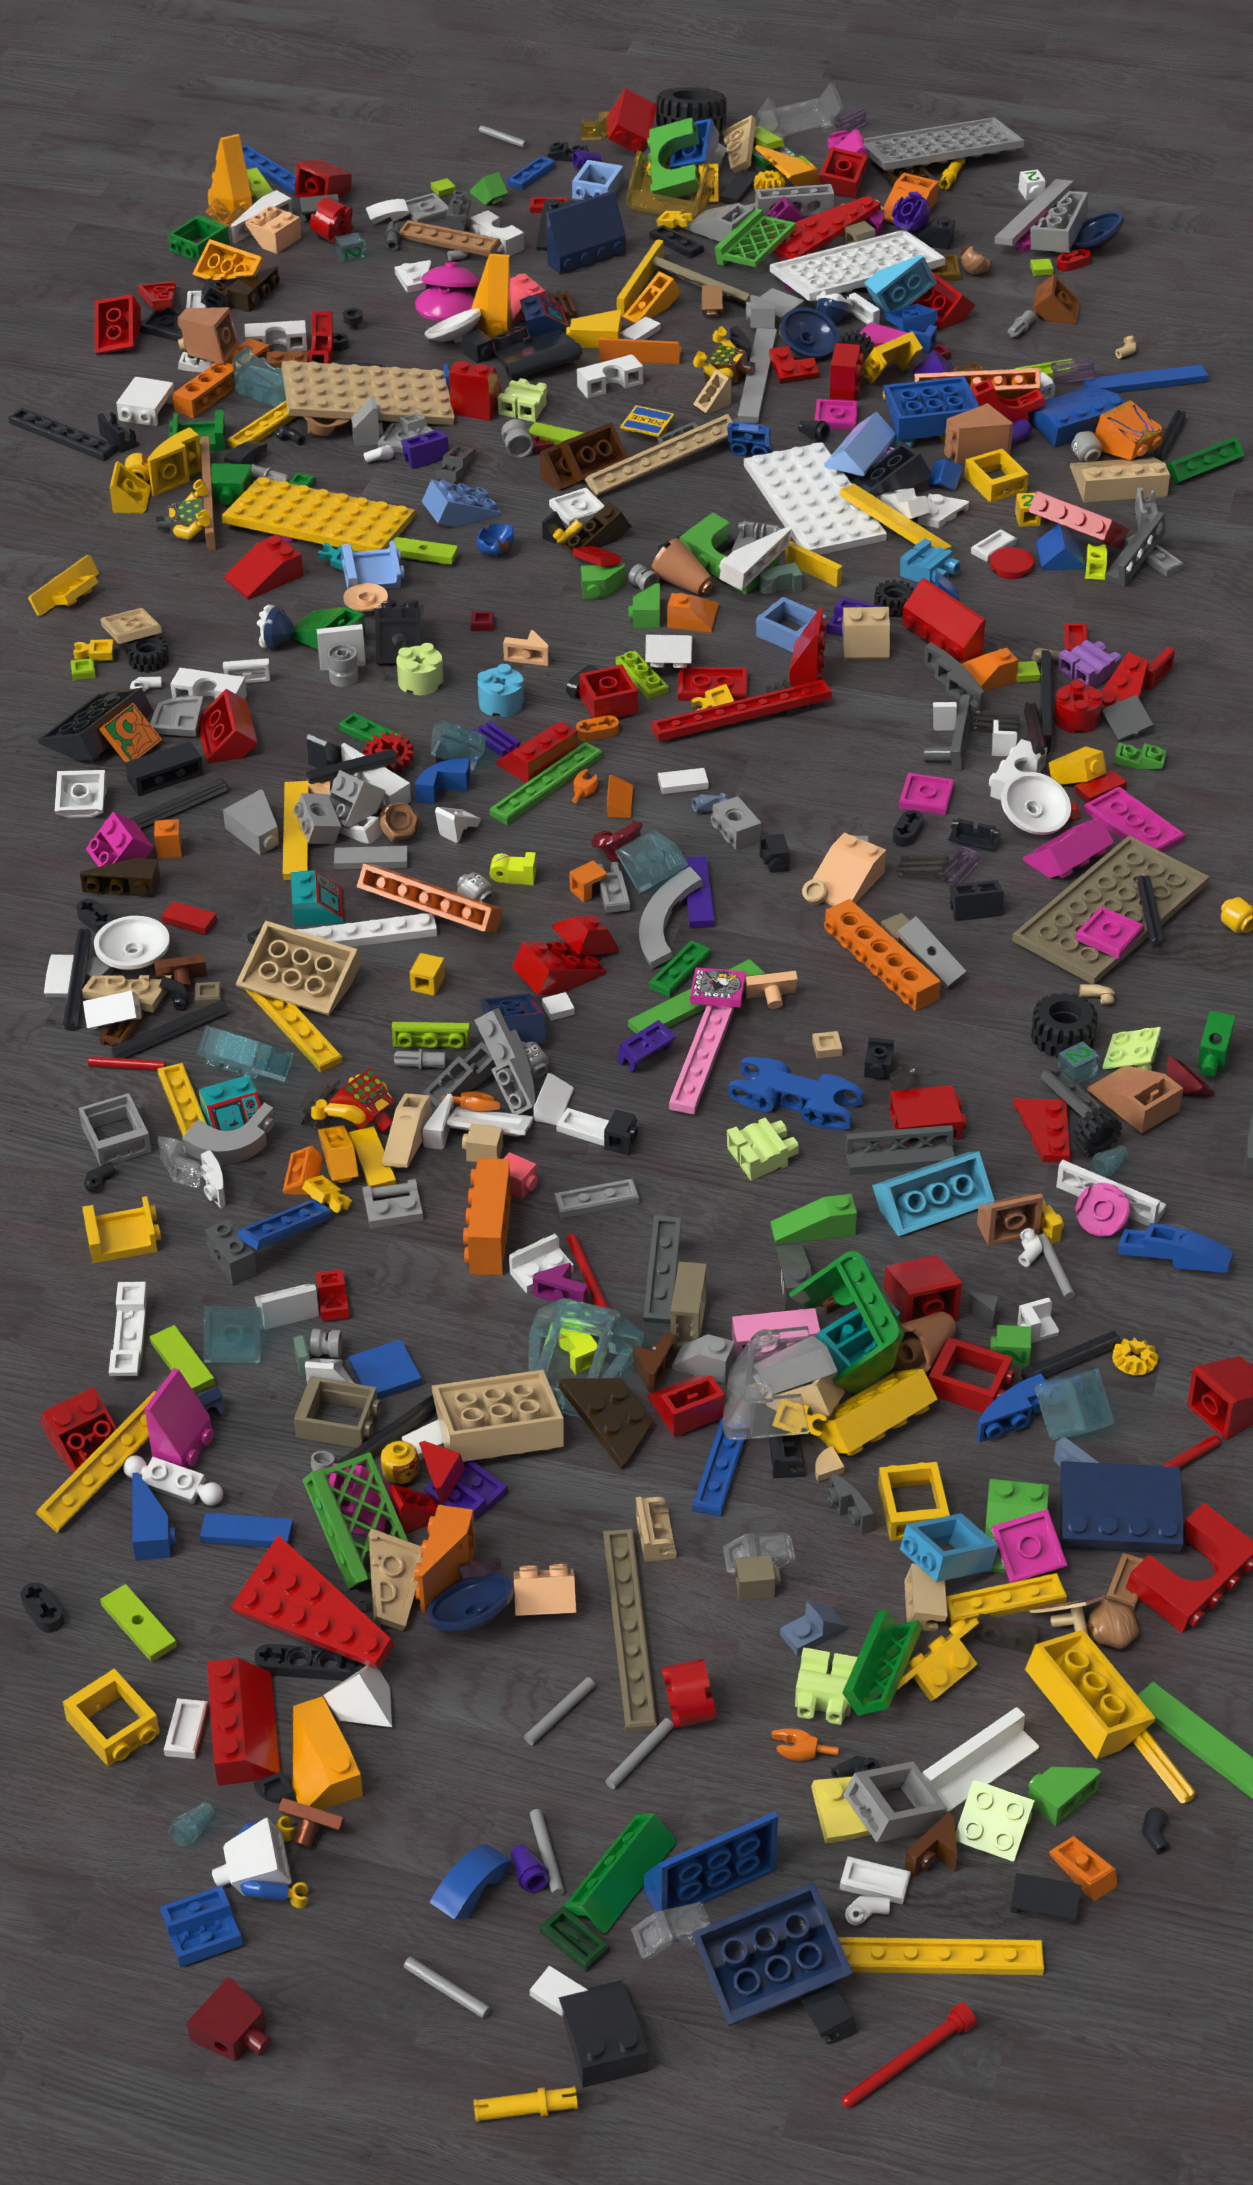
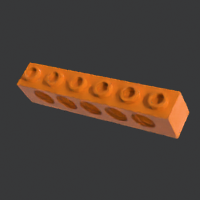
(212, 383)
(1007, 383)
(430, 898)
(882, 955)

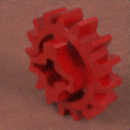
(402, 747)

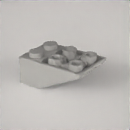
(719, 221)

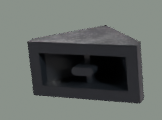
(322, 752)

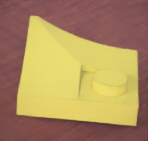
(834, 1812)

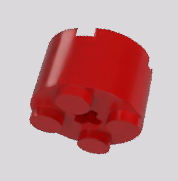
(331, 219)
(1077, 707)
(689, 1693)

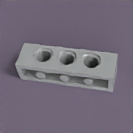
(802, 194)

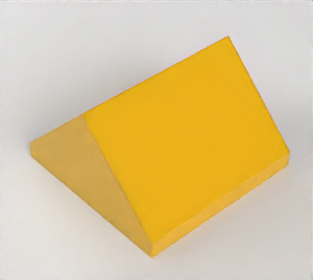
(128, 491)

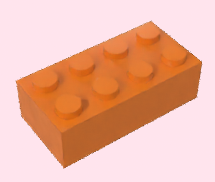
(488, 1216)

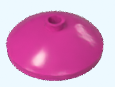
(450, 276)
(443, 302)

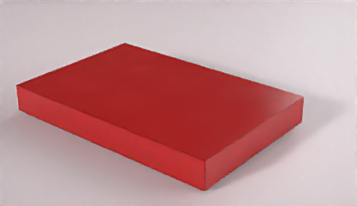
(697, 680)

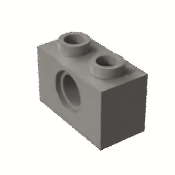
(317, 818)
(736, 823)

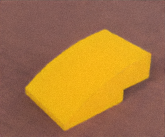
(174, 462)

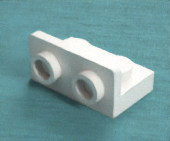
(536, 1258)

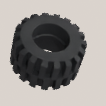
(1063, 1022)

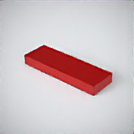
(597, 556)

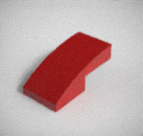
(332, 1295)

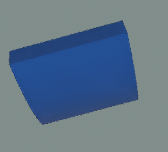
(201, 1926)

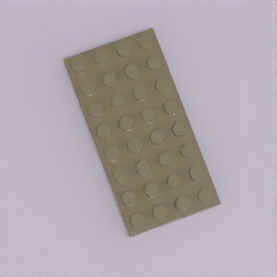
(1114, 887)

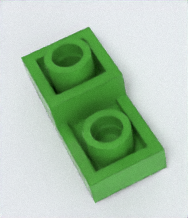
(1146, 758)

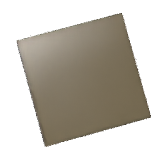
(207, 993)

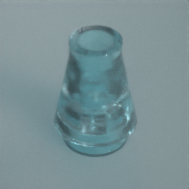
(1108, 1161)
(189, 1825)

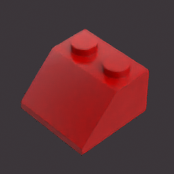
(844, 171)

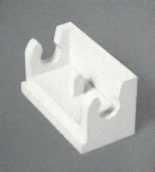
(112, 1009)

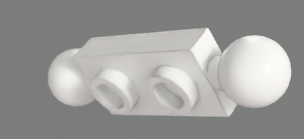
(174, 1480)

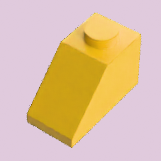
(1078, 766)

